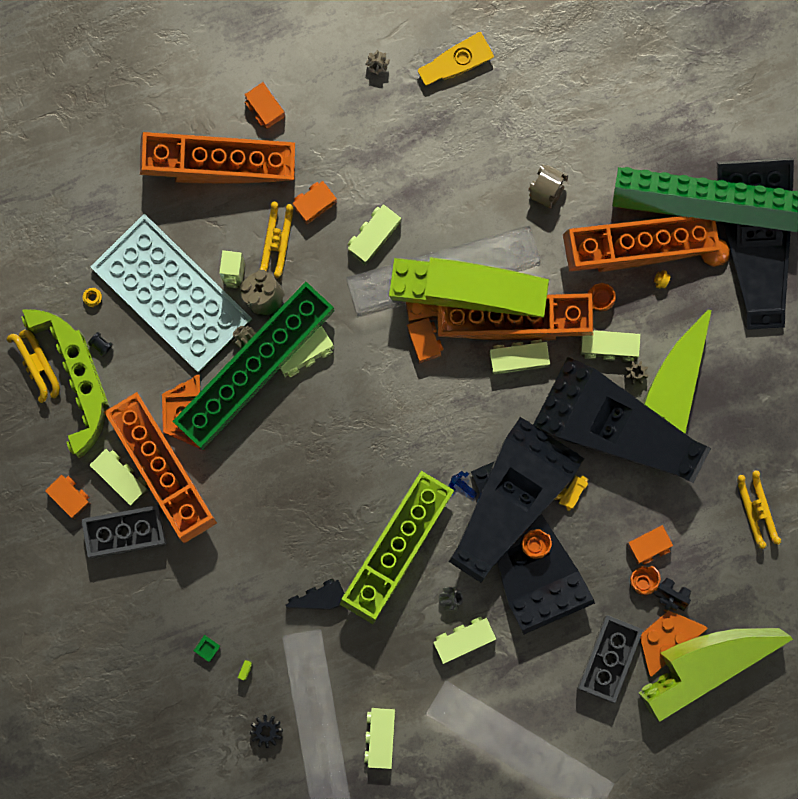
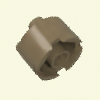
(548, 186)
(262, 293)

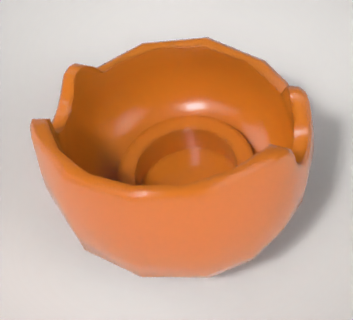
(718, 257)
(603, 296)
(536, 544)
(645, 580)

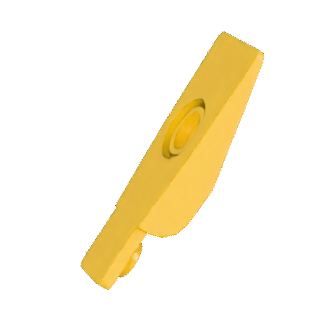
(457, 60)

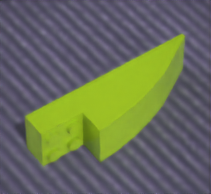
(468, 287)
(676, 379)
(396, 547)
(707, 663)

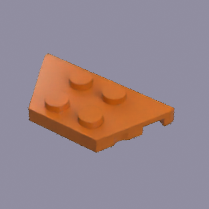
(174, 403)
(666, 633)

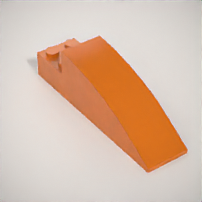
(216, 159)
(639, 243)
(563, 317)
(160, 468)

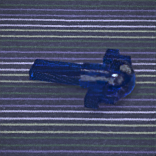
(456, 479)

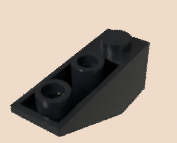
(324, 598)

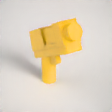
(570, 496)

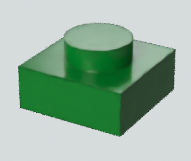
(207, 648)

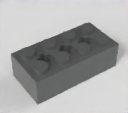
(114, 524)
(622, 654)

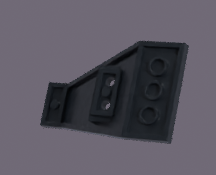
(541, 587)

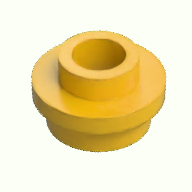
(662, 279)
(92, 291)

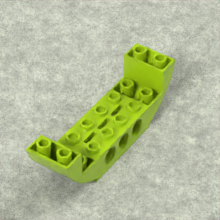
(93, 403)

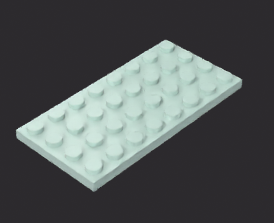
(171, 293)

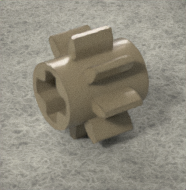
(377, 62)
(242, 336)
(641, 370)

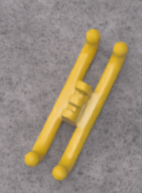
(276, 239)
(36, 364)
(757, 510)

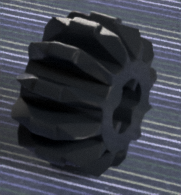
(259, 729)

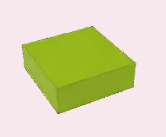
(244, 672)

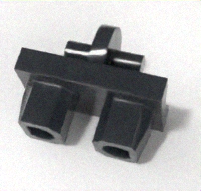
(670, 597)

